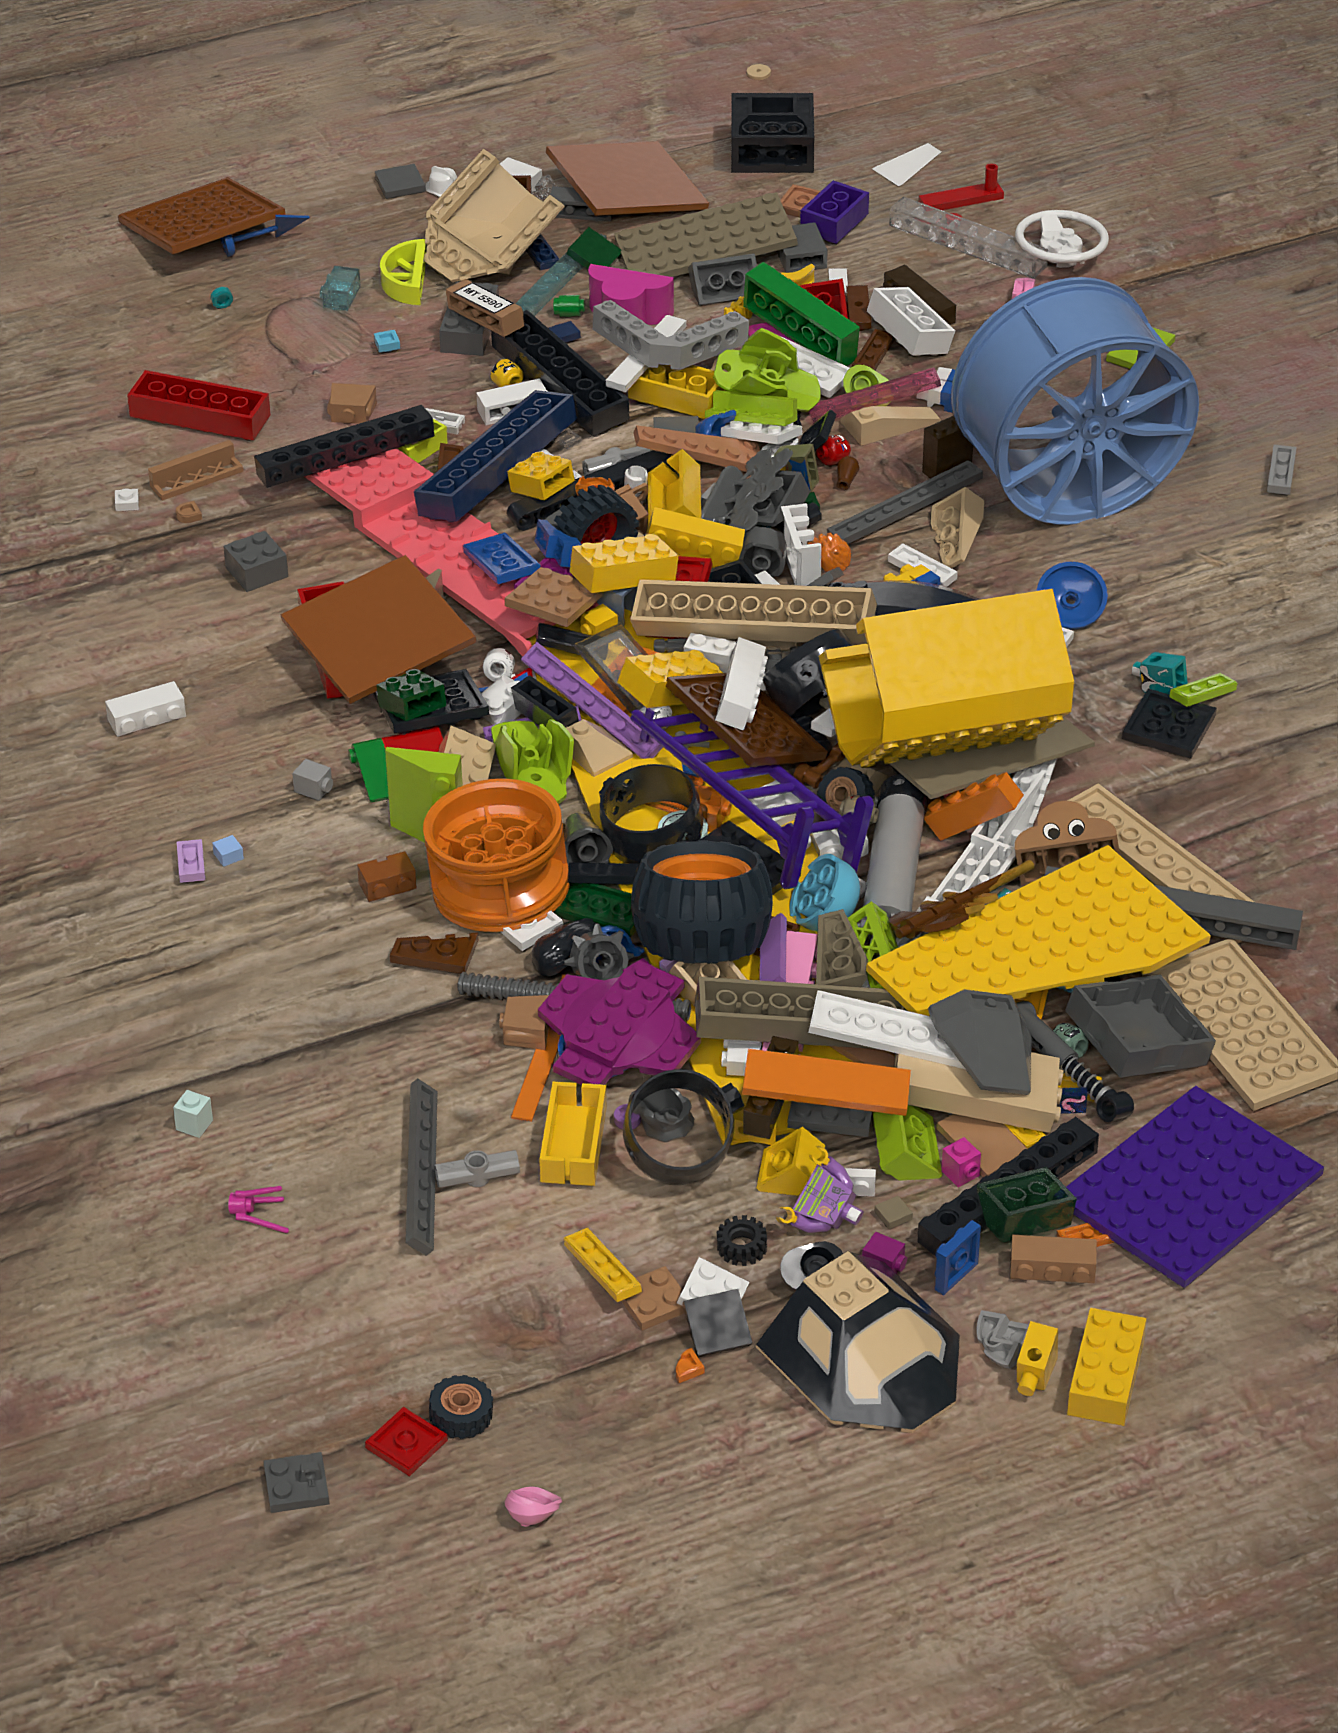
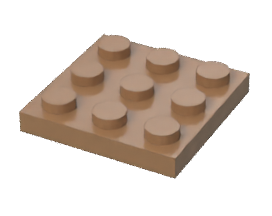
(552, 597)

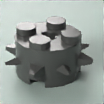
(596, 943)

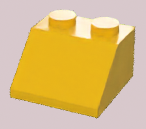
(787, 1163)

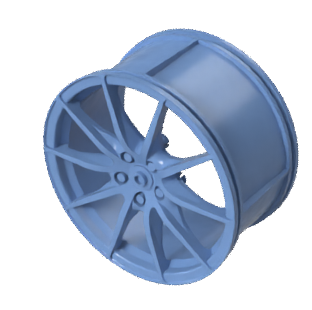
(1105, 442)

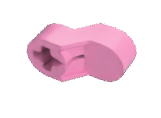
(1022, 285)

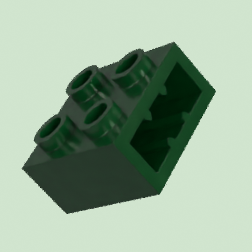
(411, 695)

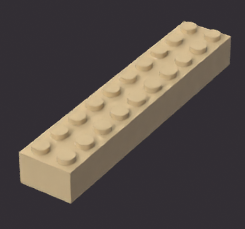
(749, 610)

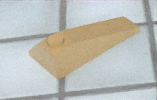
(883, 422)
(956, 525)

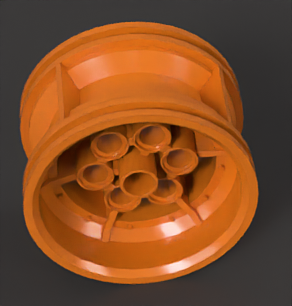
(496, 854)

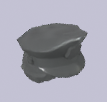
(665, 1114)

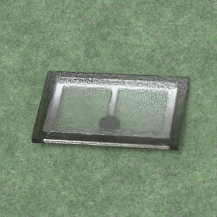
(607, 655)

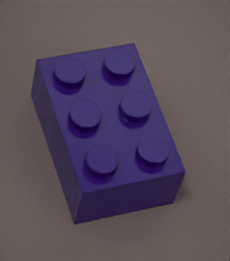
(836, 210)

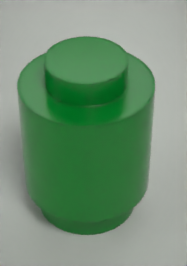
(568, 305)

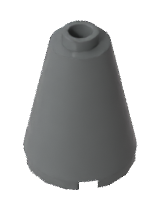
(585, 841)

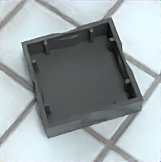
(1140, 1026)

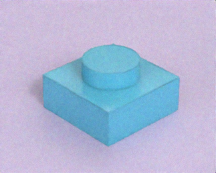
(387, 341)

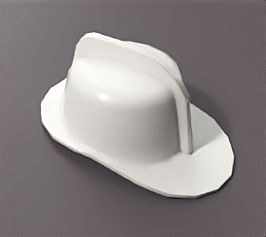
(440, 180)

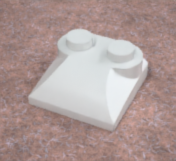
(500, 701)

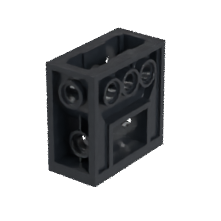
(772, 132)

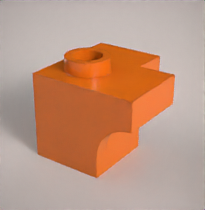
(713, 806)

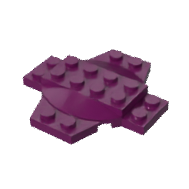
(619, 1025)

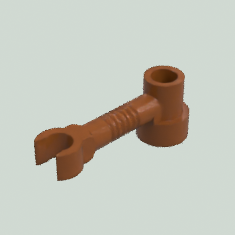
(813, 775)

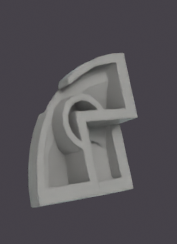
(1000, 1338)

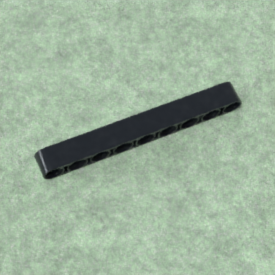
(528, 510)

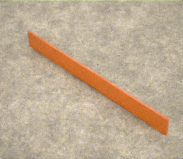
(536, 1078)

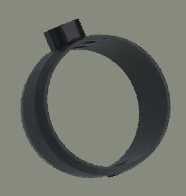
(786, 682)
(647, 785)
(725, 1100)

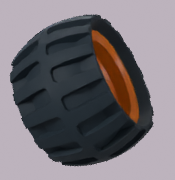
(701, 901)

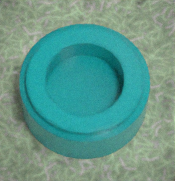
(221, 297)

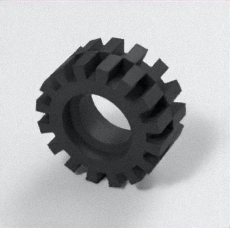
(742, 1228)

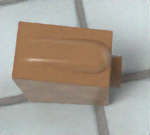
(351, 402)
(522, 1024)

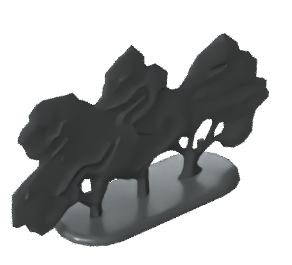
(736, 496)

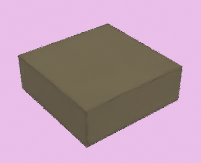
(893, 1212)

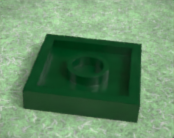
(593, 249)

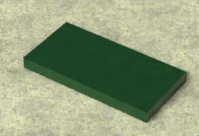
(599, 903)

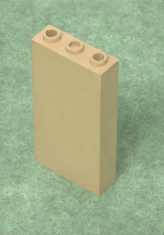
(955, 1092)

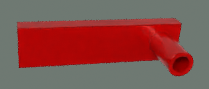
(967, 195)

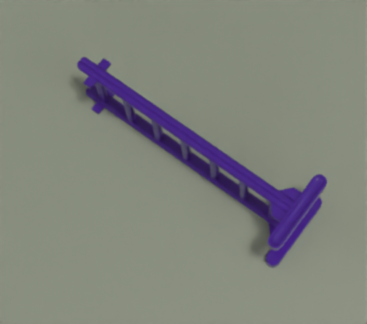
(790, 838)

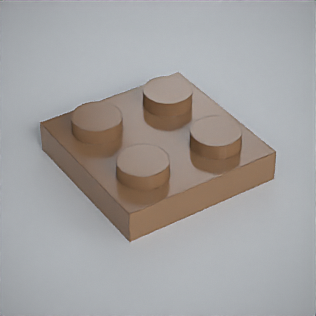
(657, 1300)

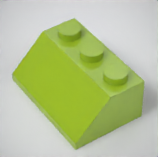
(907, 1145)

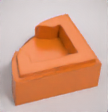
(689, 1366)

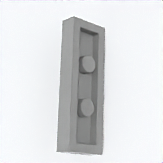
(1281, 469)

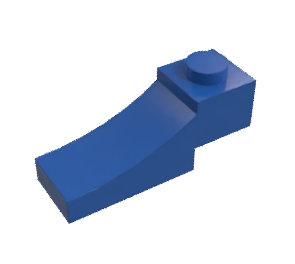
(554, 543)

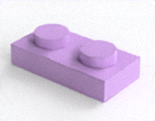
(190, 861)

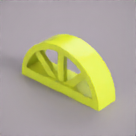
(400, 255)

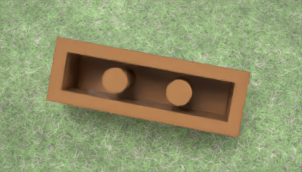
(1053, 1259)

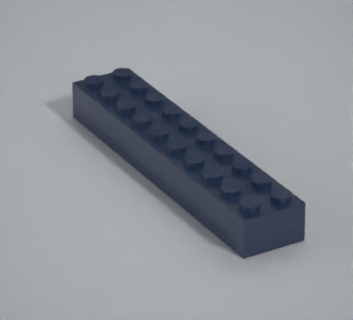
(488, 458)

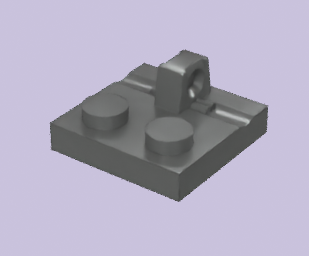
(296, 1482)

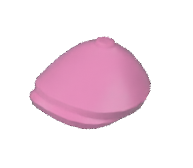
(531, 1505)

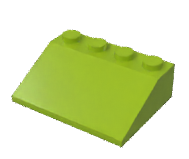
(416, 783)

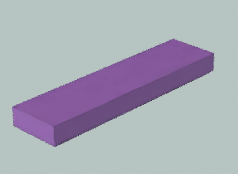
(774, 951)

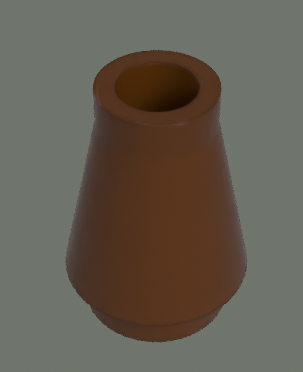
(847, 471)

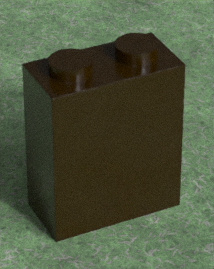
(944, 447)

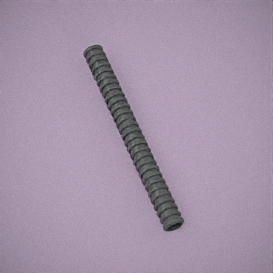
(506, 988)

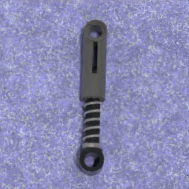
(1109, 1103)

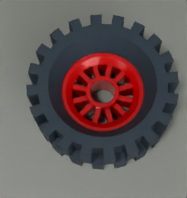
(597, 516)

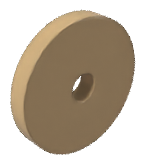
(758, 72)

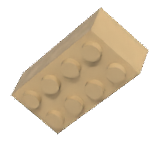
(474, 751)

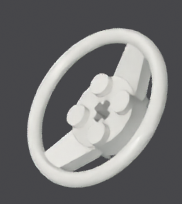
(1062, 243)

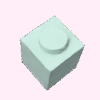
(193, 1113)

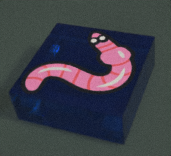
(1073, 1100)

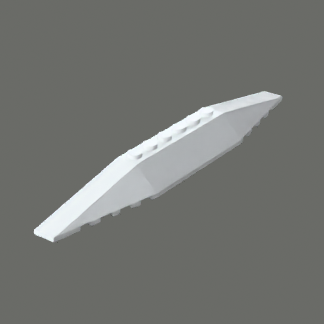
(994, 840)

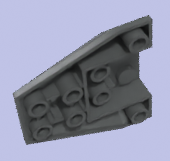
(987, 1038)

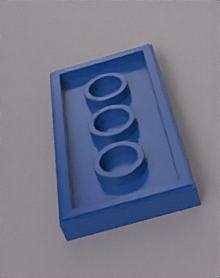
(501, 558)

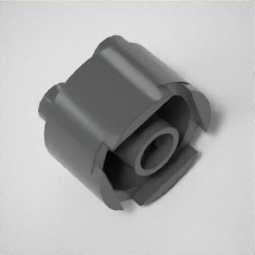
(764, 550)

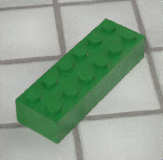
(800, 314)

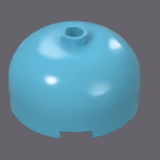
(825, 889)

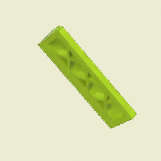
(755, 407)
(878, 926)

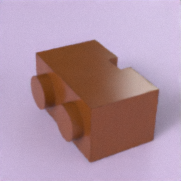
(387, 876)

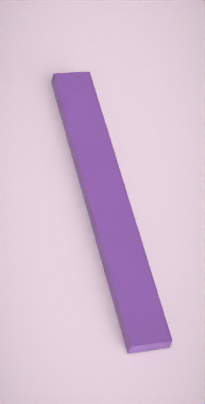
(589, 701)

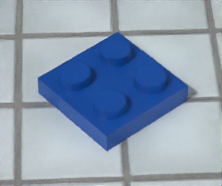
(957, 1257)

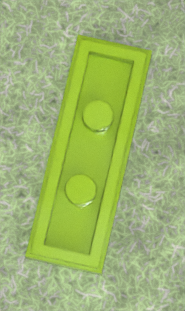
(1203, 689)

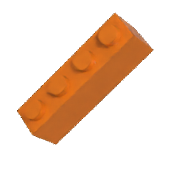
(973, 805)

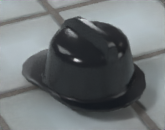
(806, 1260)

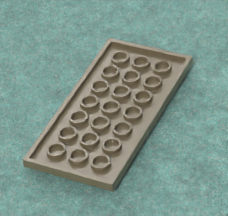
(715, 233)

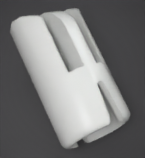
(636, 476)

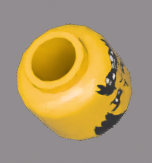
(506, 373)

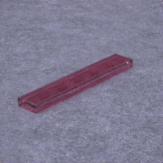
(877, 394)

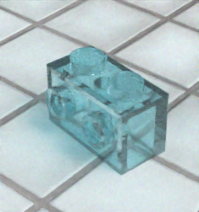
(340, 288)

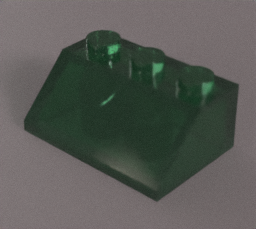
(1026, 1204)

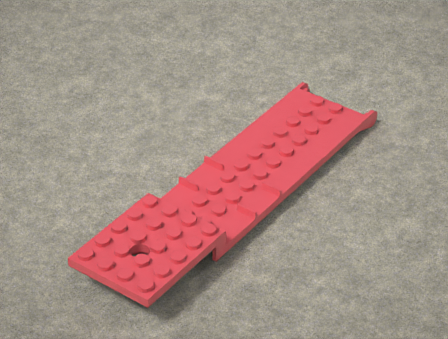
(386, 511)

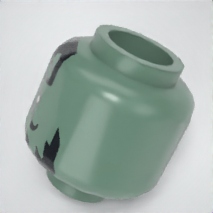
(1073, 1037)

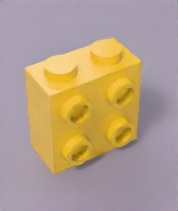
(540, 475)

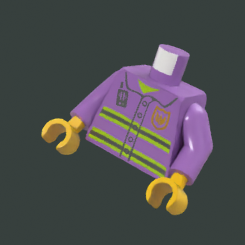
(824, 1199)

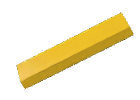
(602, 1264)

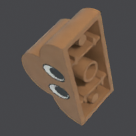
(1061, 838)

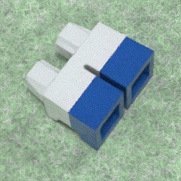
(942, 394)

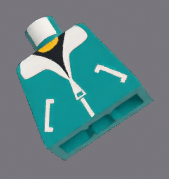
(1161, 672)

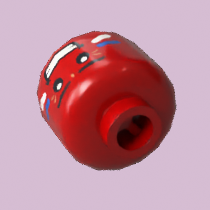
(833, 450)

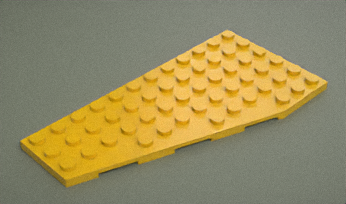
(1055, 932)

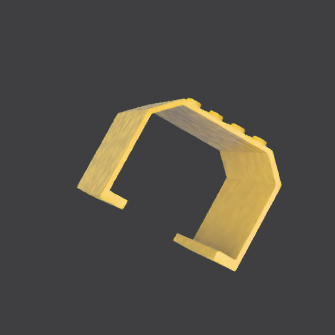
(949, 678)

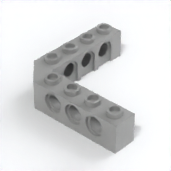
(676, 350)

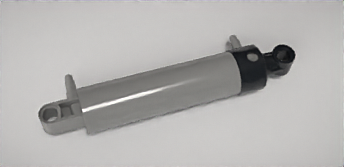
(895, 847)

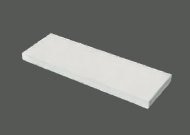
(879, 1028)

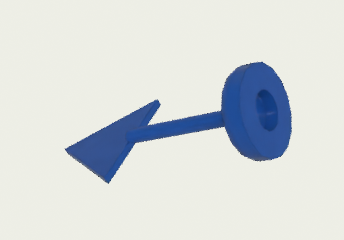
(282, 224)

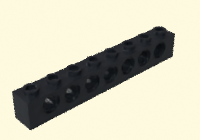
(344, 446)
(1059, 1152)

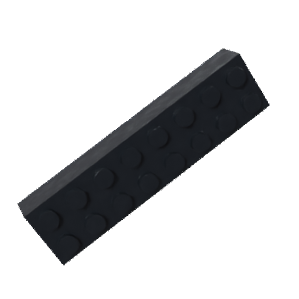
(563, 371)

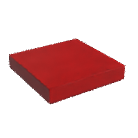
(406, 1441)

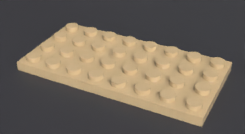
(1258, 1035)

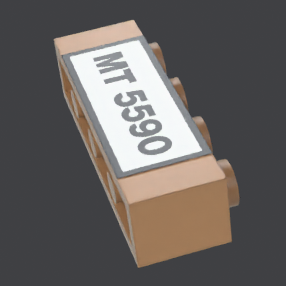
(485, 307)

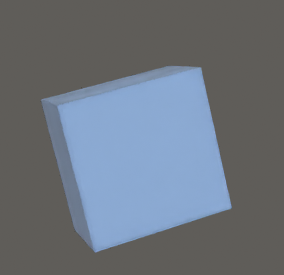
(228, 850)

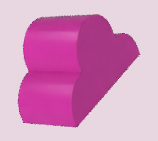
(640, 293)

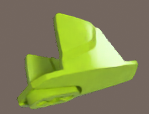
(767, 367)
(535, 754)

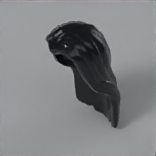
(554, 948)

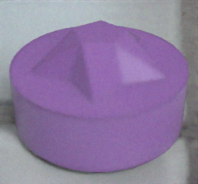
(619, 1115)

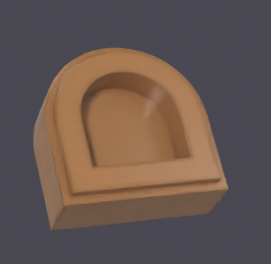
(188, 512)

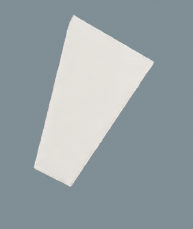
(905, 166)

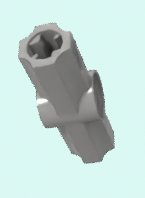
(612, 456)
(477, 1168)

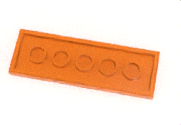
(826, 1082)

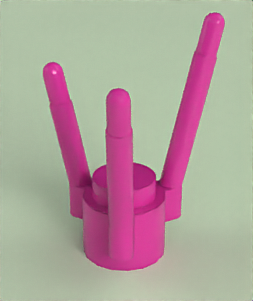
(244, 1201)

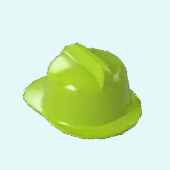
(862, 377)

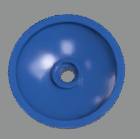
(1082, 585)

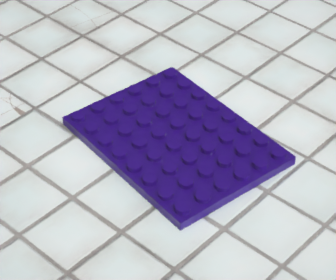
(1191, 1185)

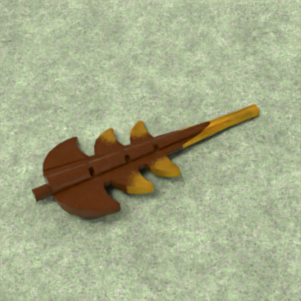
(955, 907)

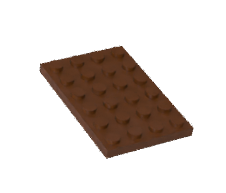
(767, 740)

